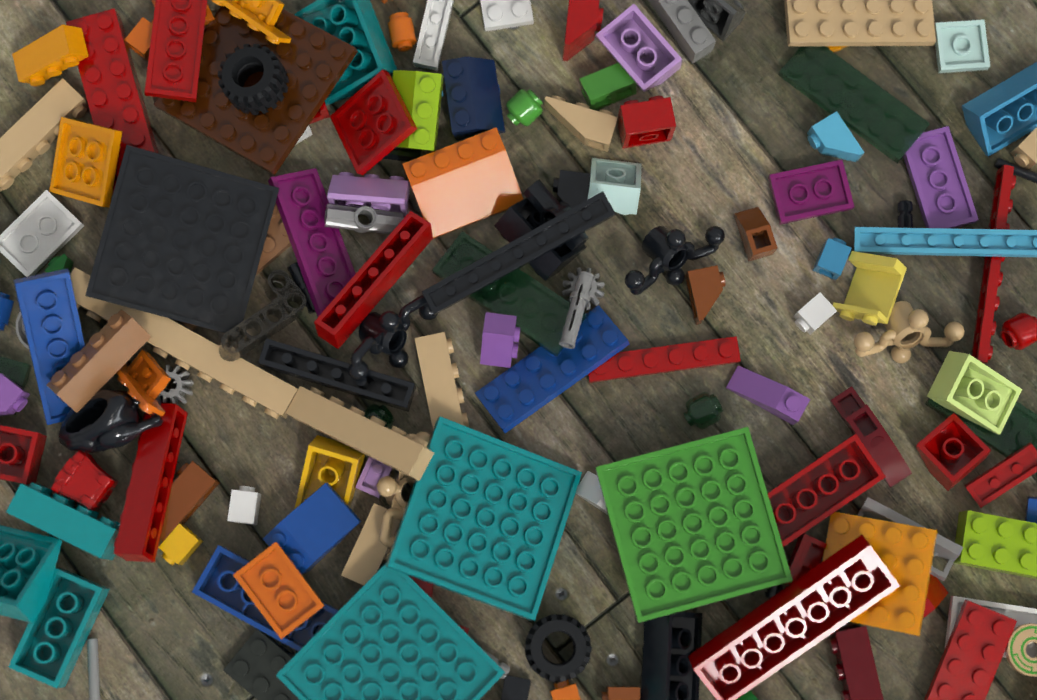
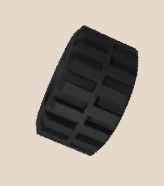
(242, 65)
(579, 637)

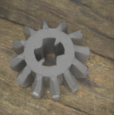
(594, 290)
(182, 383)

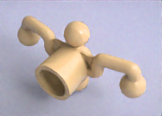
(906, 330)
(392, 490)

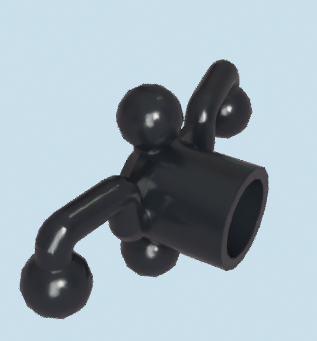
(669, 254)
(387, 335)

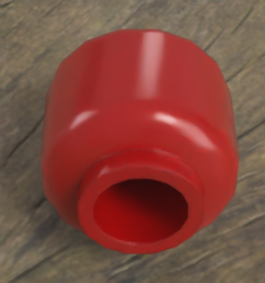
(1019, 331)

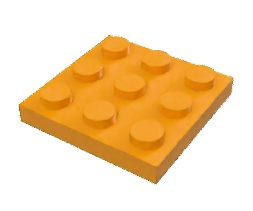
(85, 161)

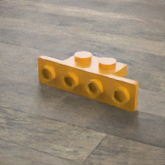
(260, 16)

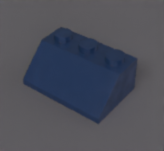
(472, 96)

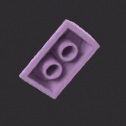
(640, 49)
(370, 191)

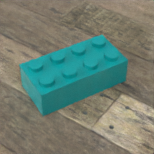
(64, 520)
(60, 629)

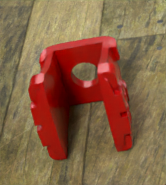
(84, 481)

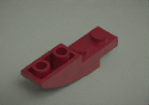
(872, 434)

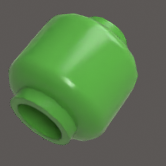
(524, 107)

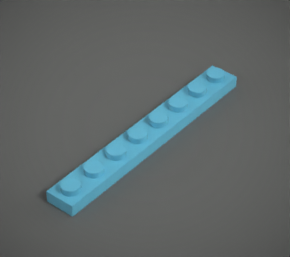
(946, 242)

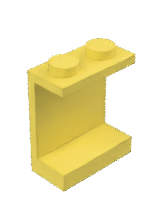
(872, 288)

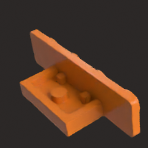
(145, 381)

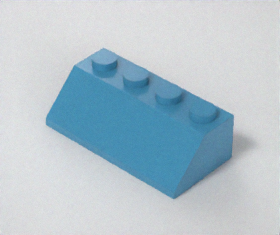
(1004, 111)

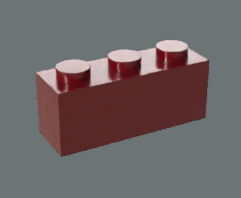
(855, 664)

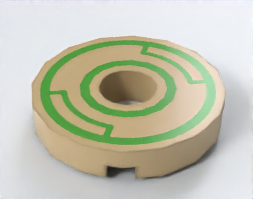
(1016, 649)

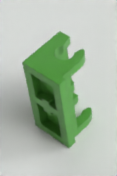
(607, 86)

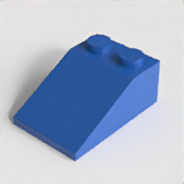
(314, 528)

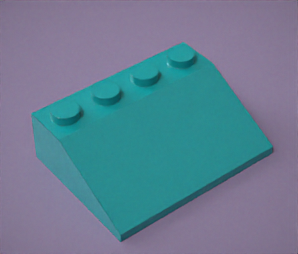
(358, 26)
(25, 572)

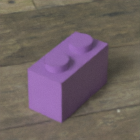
(499, 339)

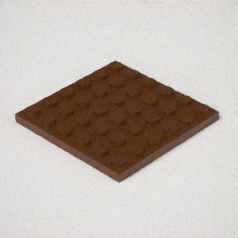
(313, 67)

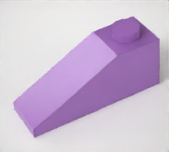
(768, 394)

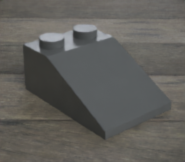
(719, 15)

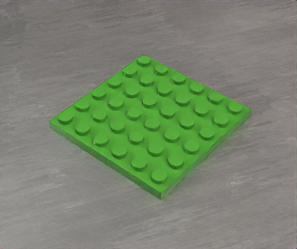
(693, 524)

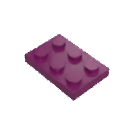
(811, 192)

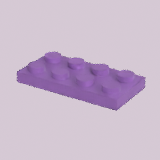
(940, 181)

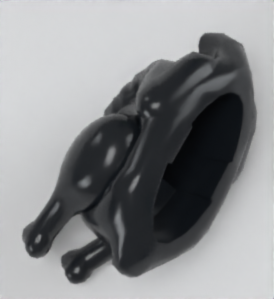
(105, 422)

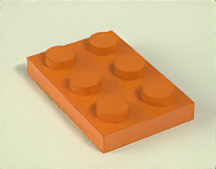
(279, 590)

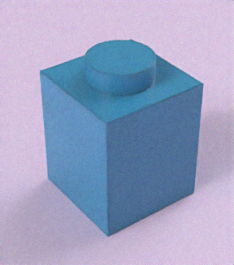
(832, 258)

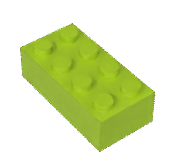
(997, 543)

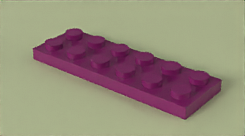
(317, 248)

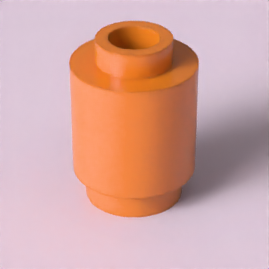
(401, 31)

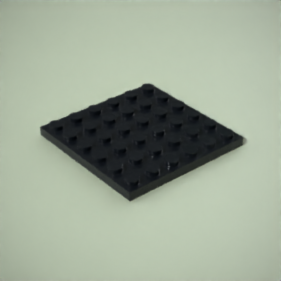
(182, 240)

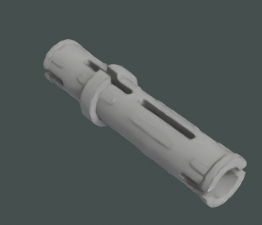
(579, 299)

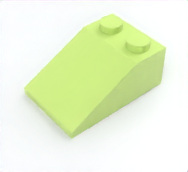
(974, 391)

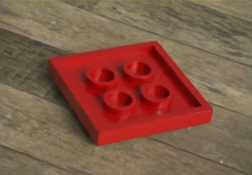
(373, 122)

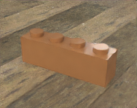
(98, 360)

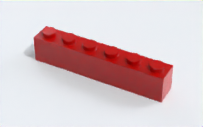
(373, 280)
(150, 487)

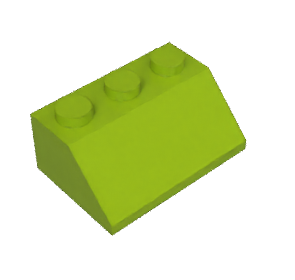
(422, 98)

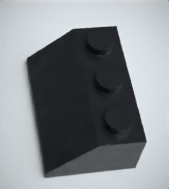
(524, 218)

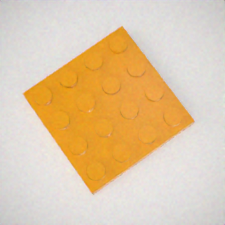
(906, 554)

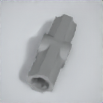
(347, 218)

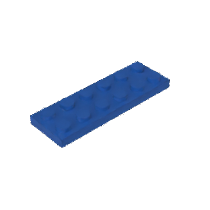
(51, 332)
(544, 376)

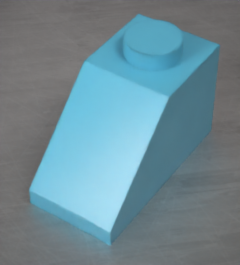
(834, 139)

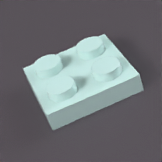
(961, 46)

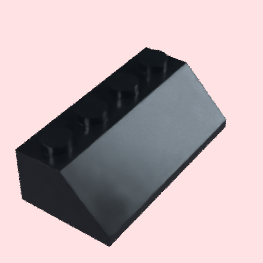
(666, 662)

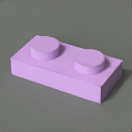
(371, 475)

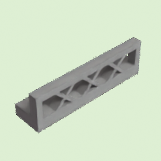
(944, 547)

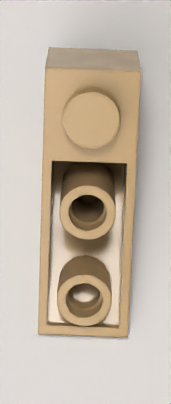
(587, 125)

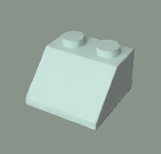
(619, 183)

